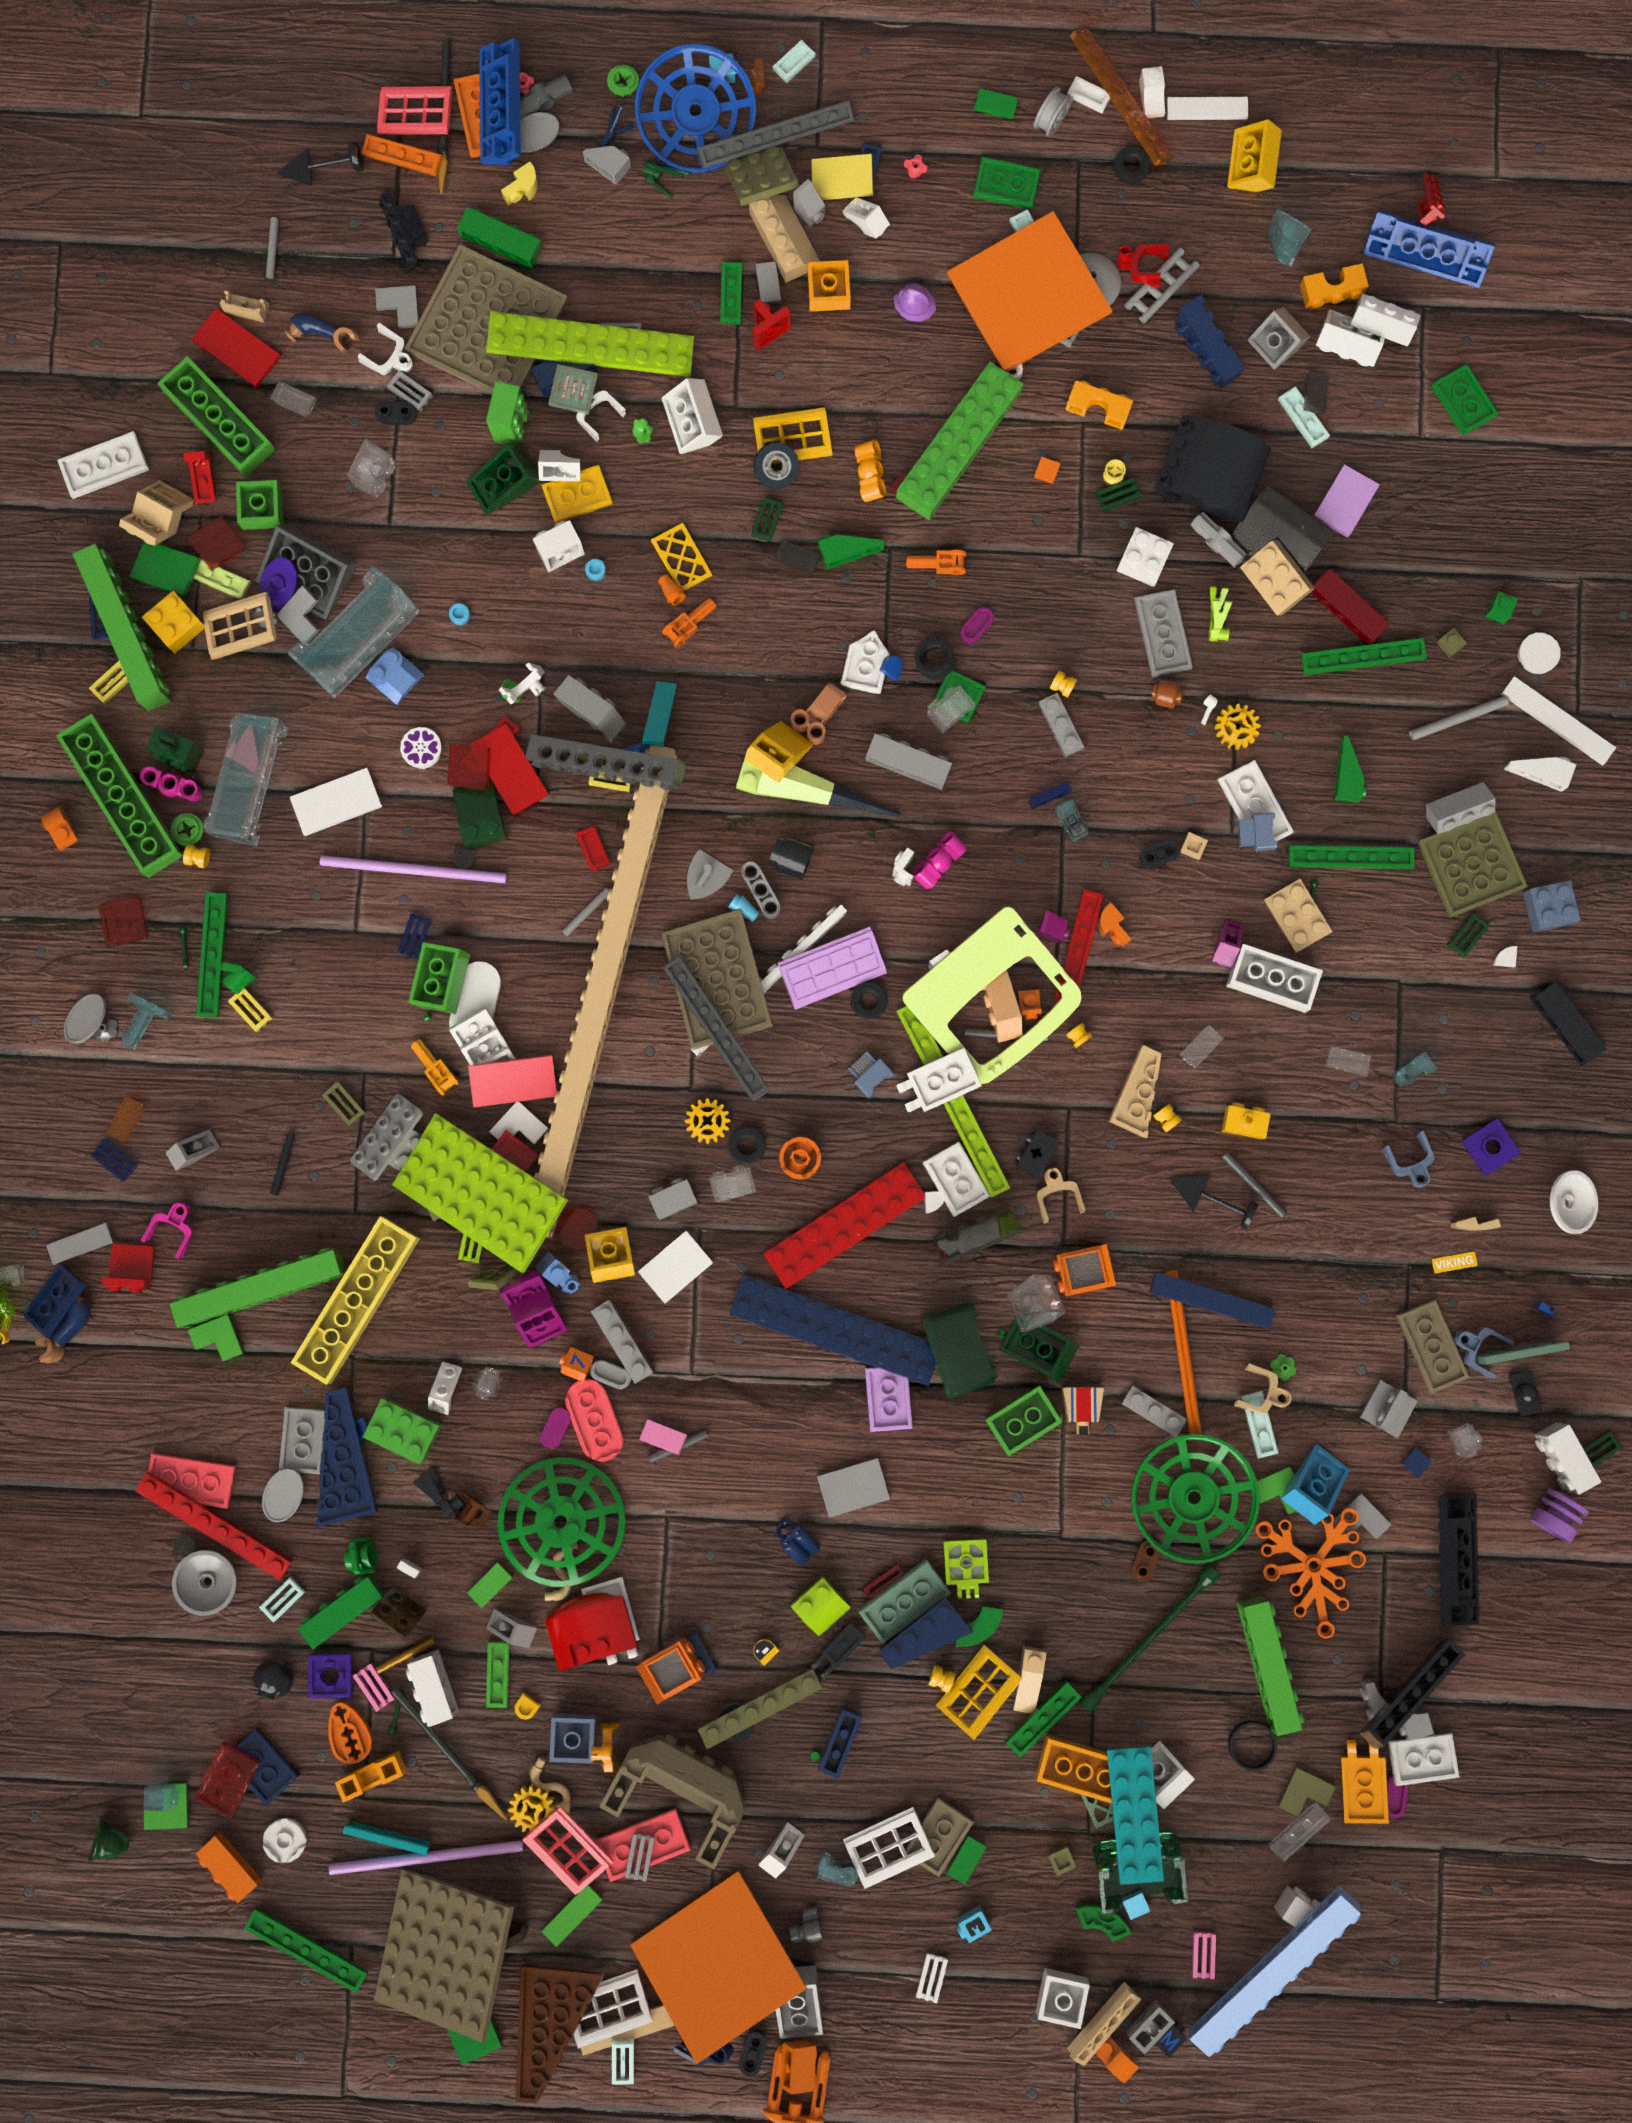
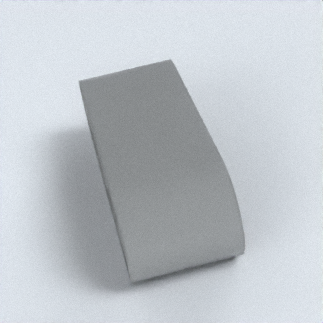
(760, 880)

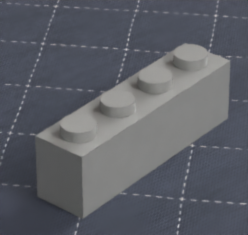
(908, 761)
(622, 1341)

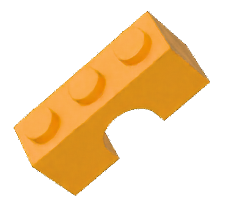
(1318, 292)
(1085, 395)
(371, 1775)

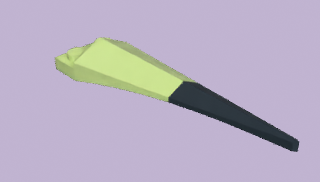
(805, 787)

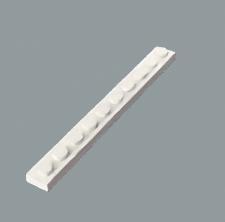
(804, 945)

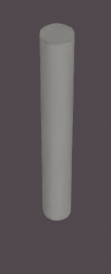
(270, 269)
(585, 912)

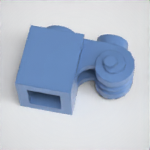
(557, 1273)

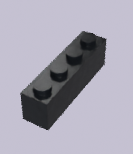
(1568, 1023)

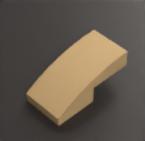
(1471, 1224)

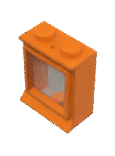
(1084, 1270)
(671, 1670)

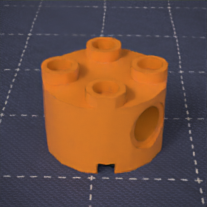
(800, 1158)

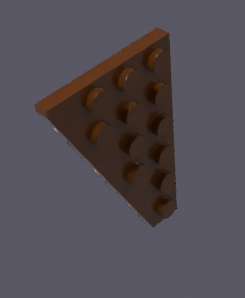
(549, 2014)

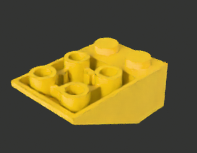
(778, 750)

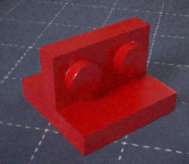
(769, 325)

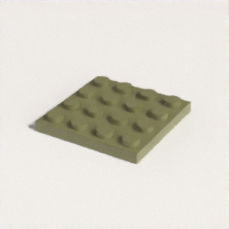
(1472, 864)

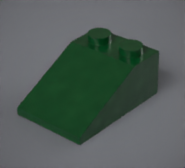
(503, 478)
(479, 816)
(1040, 1350)

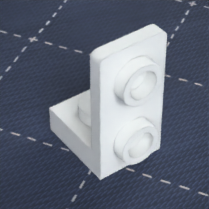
(443, 1388)

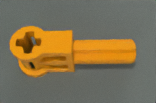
(436, 1070)

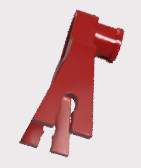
(1130, 261)

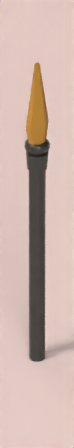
(442, 143)
(470, 1777)

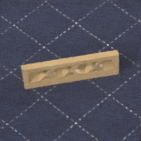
(1103, 2024)

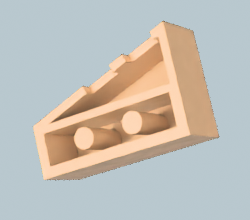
(1003, 1008)

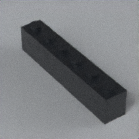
(1412, 1693)

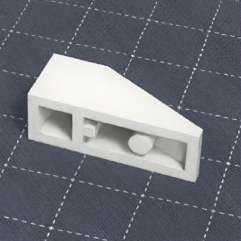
(1550, 772)

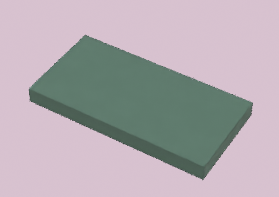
(1521, 1352)
(904, 1601)

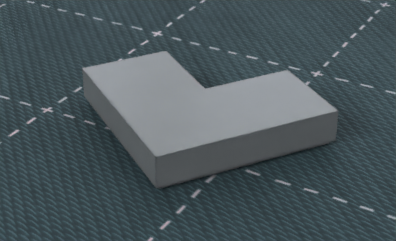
(402, 299)
(295, 613)
(1368, 1517)

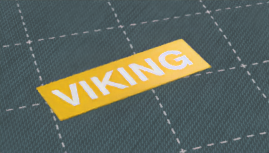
(1454, 1262)

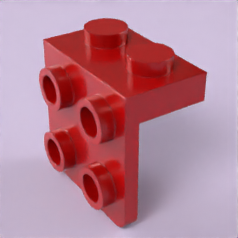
(129, 1267)

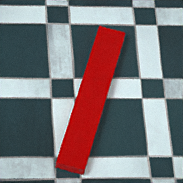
(1081, 938)

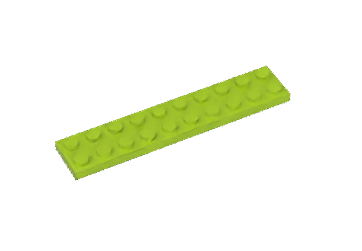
(590, 344)

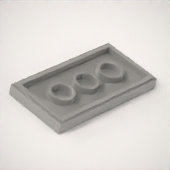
(1163, 633)

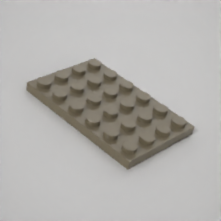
(726, 970)

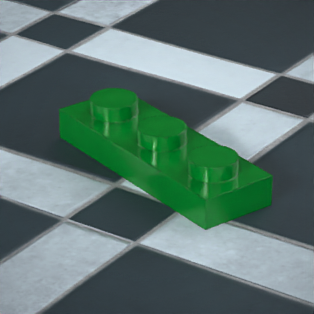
(731, 293)

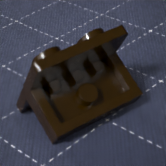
(398, 1613)

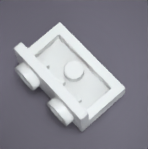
(901, 863)

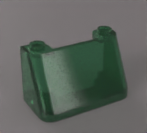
(958, 1350)
(1107, 1875)

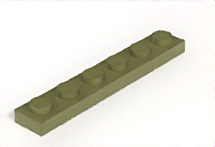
(759, 1708)

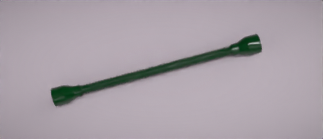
(1207, 1577)

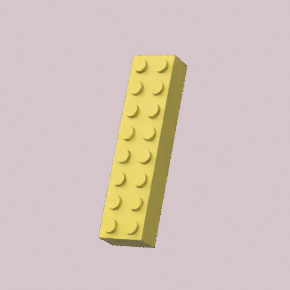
(355, 1300)

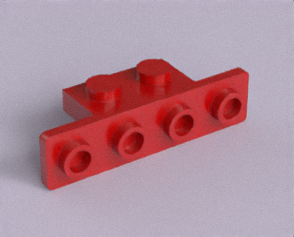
(1432, 204)

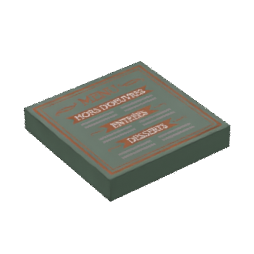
(573, 389)

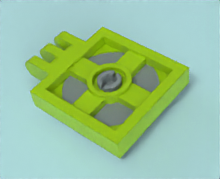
(966, 1565)

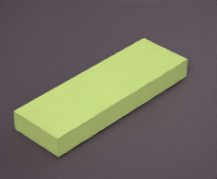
(222, 580)

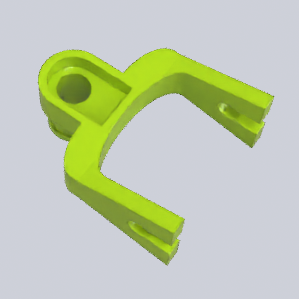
(1218, 617)

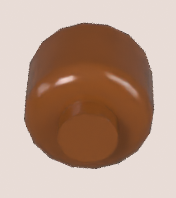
(1167, 693)

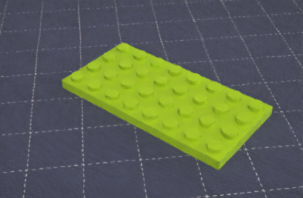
(480, 1193)

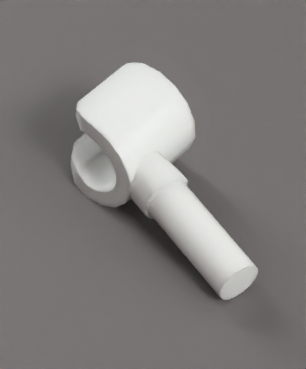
(1210, 702)

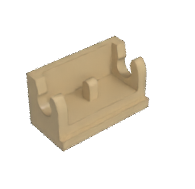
(245, 307)

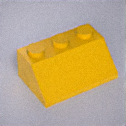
(1254, 157)

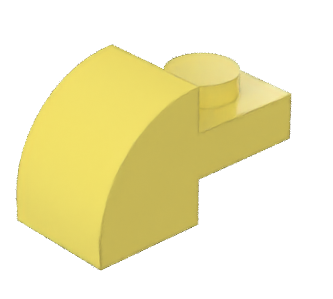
(524, 184)

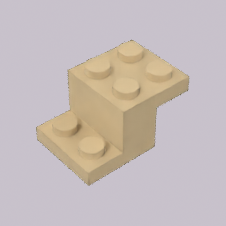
(156, 512)

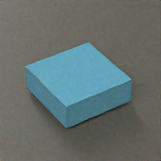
(1135, 1904)

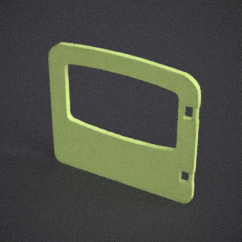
(973, 966)

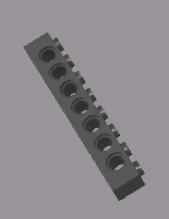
(541, 746)

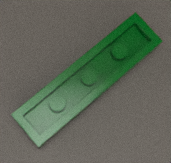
(1043, 1718)

